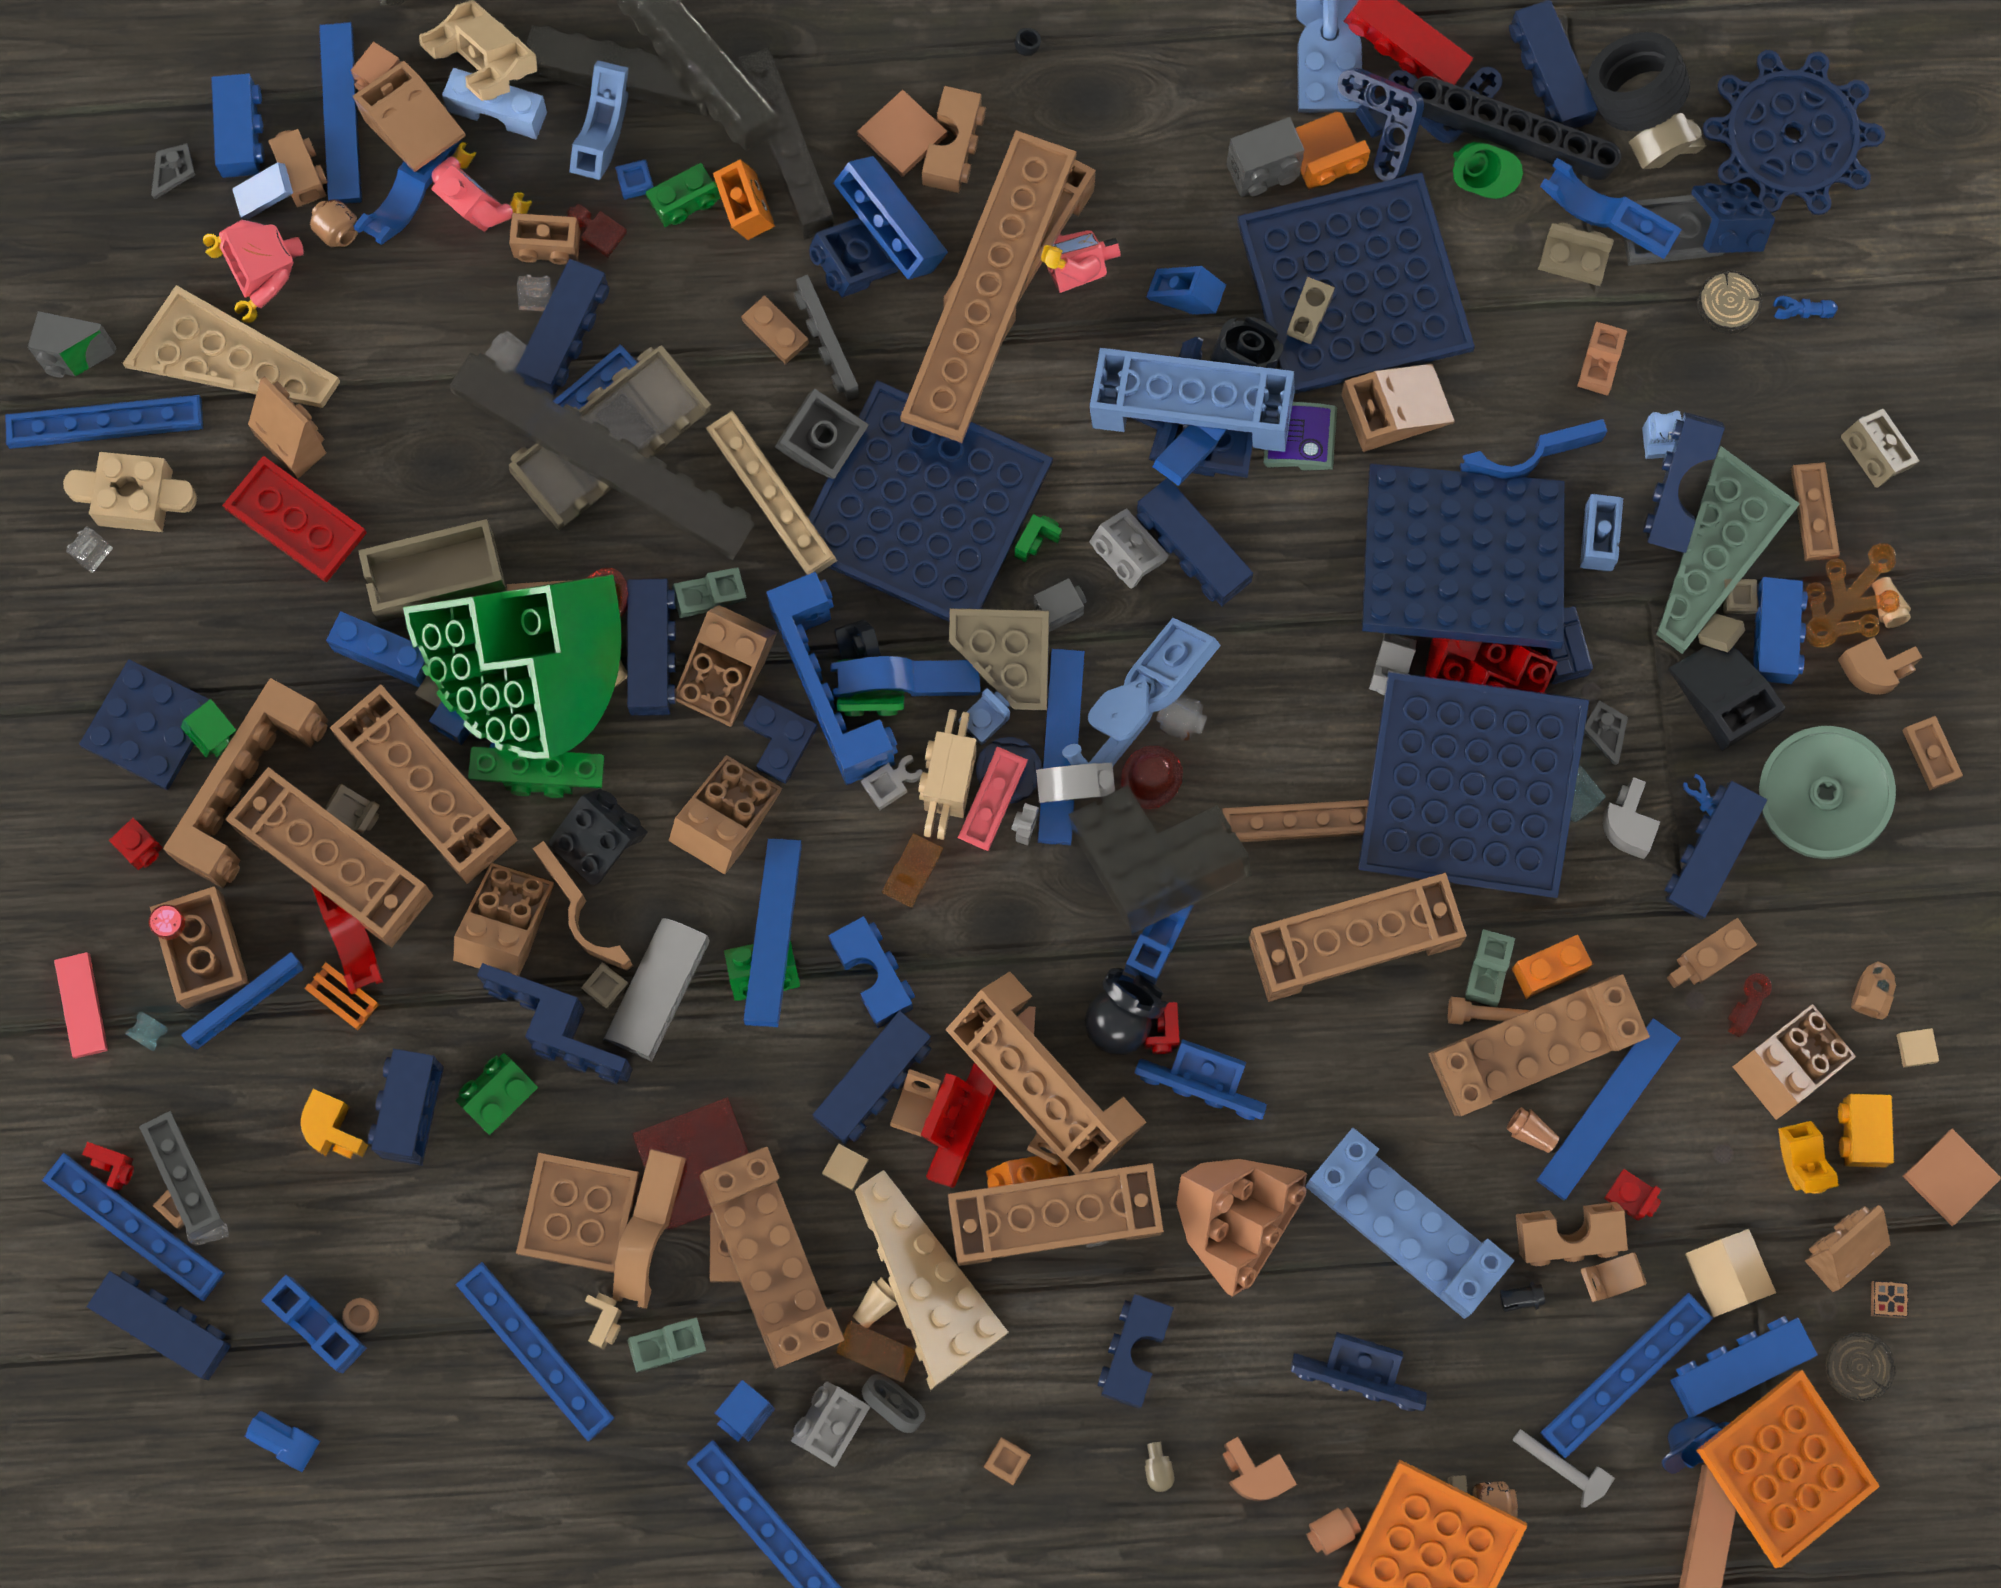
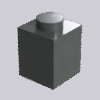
(1063, 602)

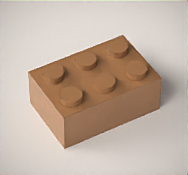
(206, 956)

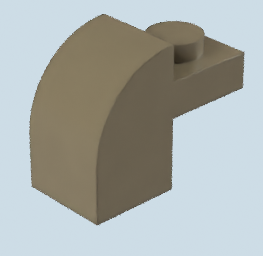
(1664, 142)

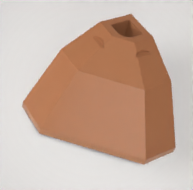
(1237, 1215)

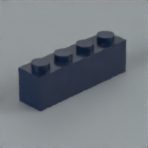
(1552, 65)
(562, 327)
(1194, 542)
(649, 647)
(1715, 850)
(872, 1078)
(159, 1325)

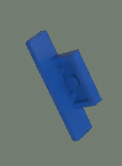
(1204, 1075)

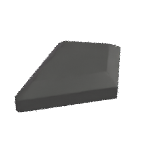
(171, 169)
(1607, 730)

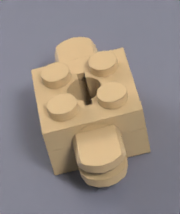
(130, 491)
(949, 774)

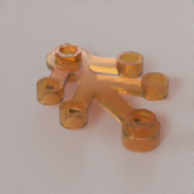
(1850, 601)

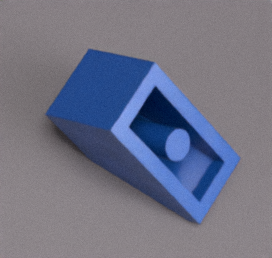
(1187, 289)

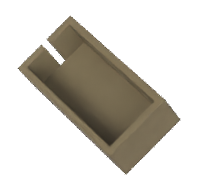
(432, 569)

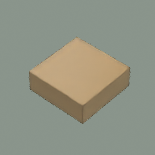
(1917, 1048)
(845, 1167)

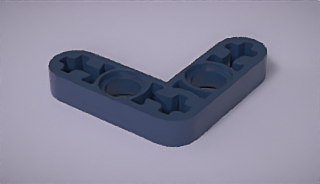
(1397, 117)
(1436, 128)

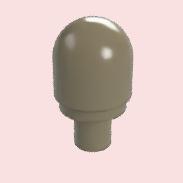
(1158, 1469)

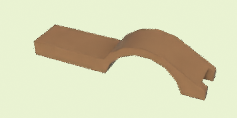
(613, 955)
(646, 1226)

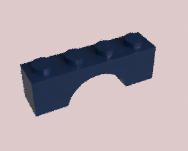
(1695, 442)

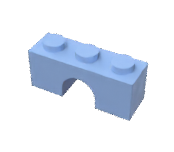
(518, 109)

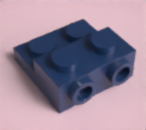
(850, 257)
(1229, 456)

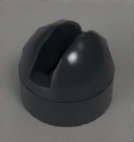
(1030, 41)

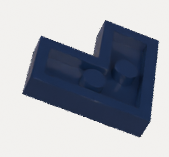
(787, 733)

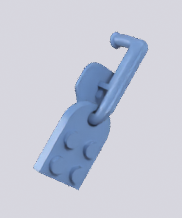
(1324, 53)
(1149, 687)

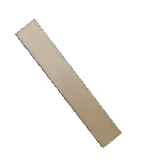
(771, 494)

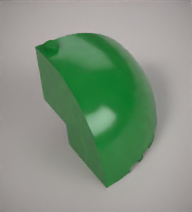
(524, 661)

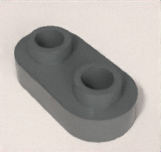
(893, 1403)

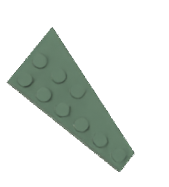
(1730, 532)

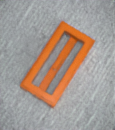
(320, 979)

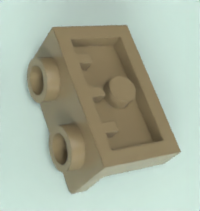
(1576, 253)
(1879, 447)

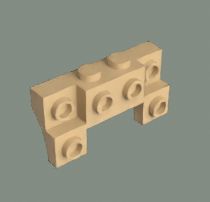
(485, 45)

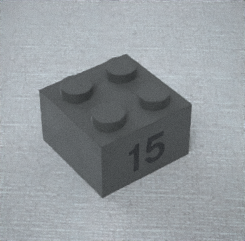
(1265, 157)

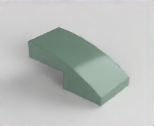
(703, 594)
(1489, 968)
(666, 1345)

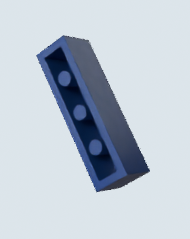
(890, 217)
(1742, 1367)

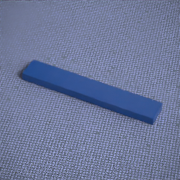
(340, 113)
(104, 421)
(1061, 731)
(773, 933)
(1607, 1110)
(133, 1227)
(535, 1351)
(1626, 1375)
(759, 1519)

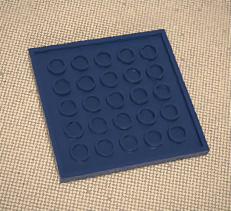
(1389, 275)
(925, 510)
(1464, 556)
(1473, 784)

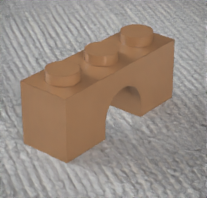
(947, 165)
(1600, 1234)

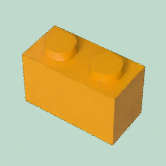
(1866, 1130)

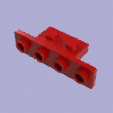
(955, 1123)

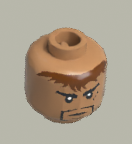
(334, 223)
(1497, 1495)

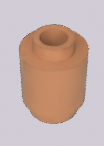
(1333, 1530)

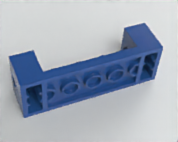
(798, 608)

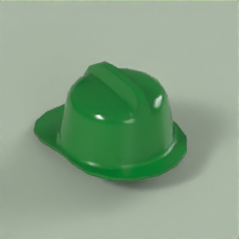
(1487, 170)

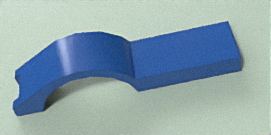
(402, 200)
(1615, 213)
(1546, 445)
(1187, 452)
(906, 675)

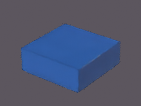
(634, 179)

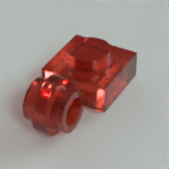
(601, 233)
(1743, 1014)

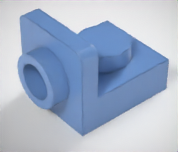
(987, 715)

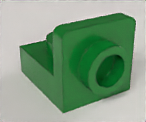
(1031, 542)

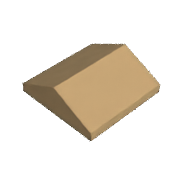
(1730, 1273)

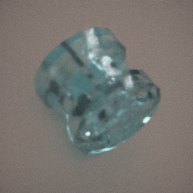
(146, 1031)

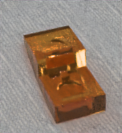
(912, 870)
(876, 1351)

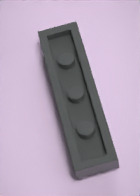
(830, 351)
(181, 1175)

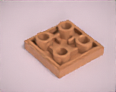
(902, 133)
(1952, 1177)

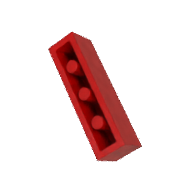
(1407, 39)

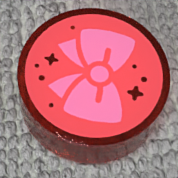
(166, 922)

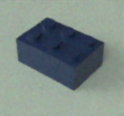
(406, 1106)

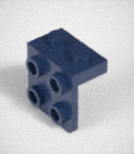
(1738, 218)

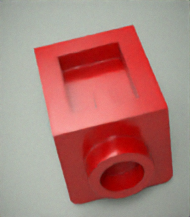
(136, 844)
(1166, 1024)
(105, 1159)
(1634, 1195)

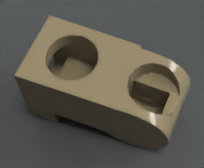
(1310, 310)

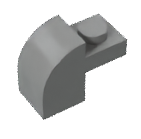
(1394, 656)
(1075, 782)
(1625, 827)

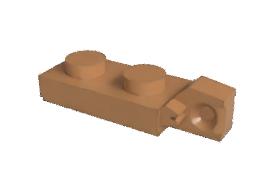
(1713, 954)

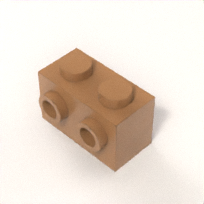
(544, 238)

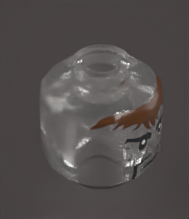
(1182, 718)

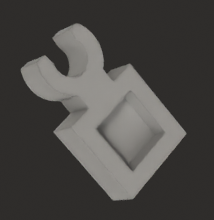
(888, 784)
(1025, 823)

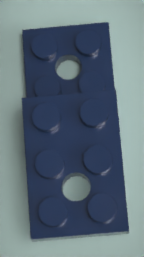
(554, 1024)

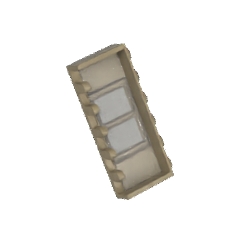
(642, 405)

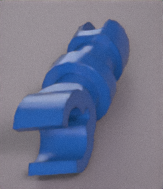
(1805, 308)
(1703, 797)

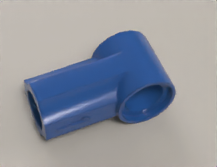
(289, 1444)

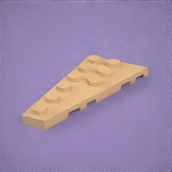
(212, 348)
(932, 1292)

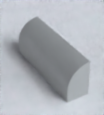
(657, 988)

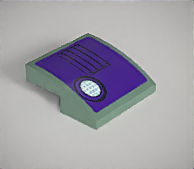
(1309, 438)

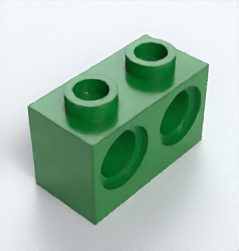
(209, 729)

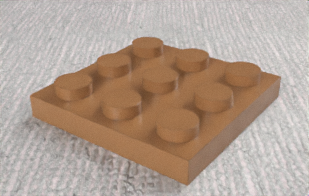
(577, 1212)

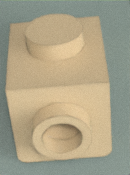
(606, 1326)

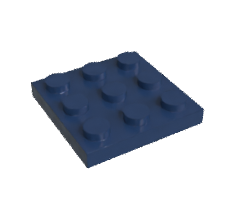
(142, 725)

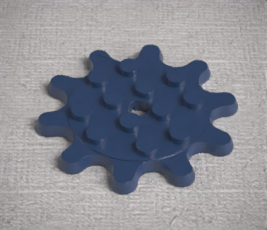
(1801, 101)

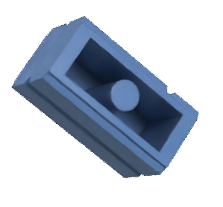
(1601, 532)

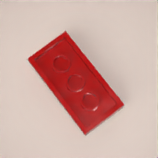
(294, 519)

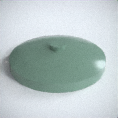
(1827, 792)

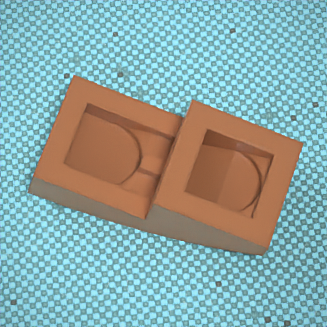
(1602, 358)

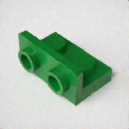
(683, 195)

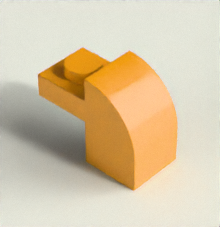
(321, 1126)
(1805, 1158)

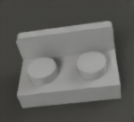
(1127, 547)
(829, 1423)

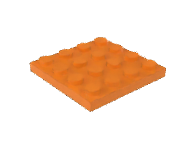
(1788, 1468)
(1432, 1537)

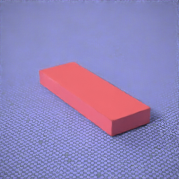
(993, 798)
(81, 1005)

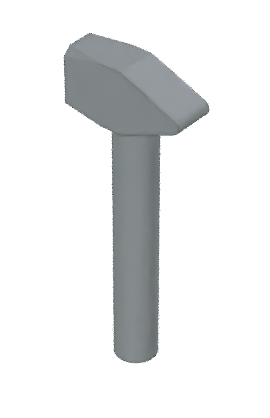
(1593, 1486)

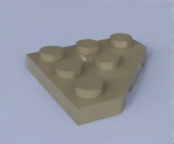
(1007, 651)

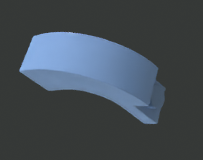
(603, 123)

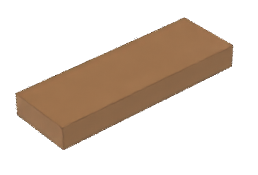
(1815, 511)

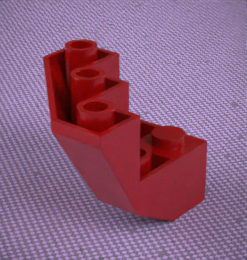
(1490, 664)

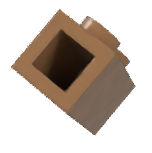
(296, 155)

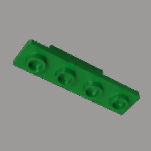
(526, 775)

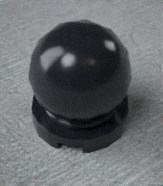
(1122, 1014)

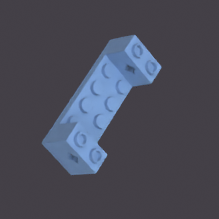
(1192, 394)
(1408, 1225)

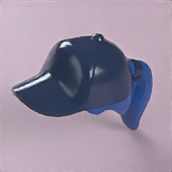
(1685, 1439)

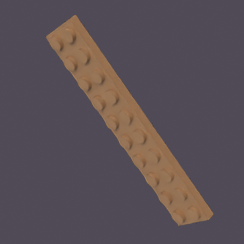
(988, 286)

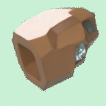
(1874, 991)

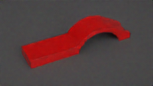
(351, 943)

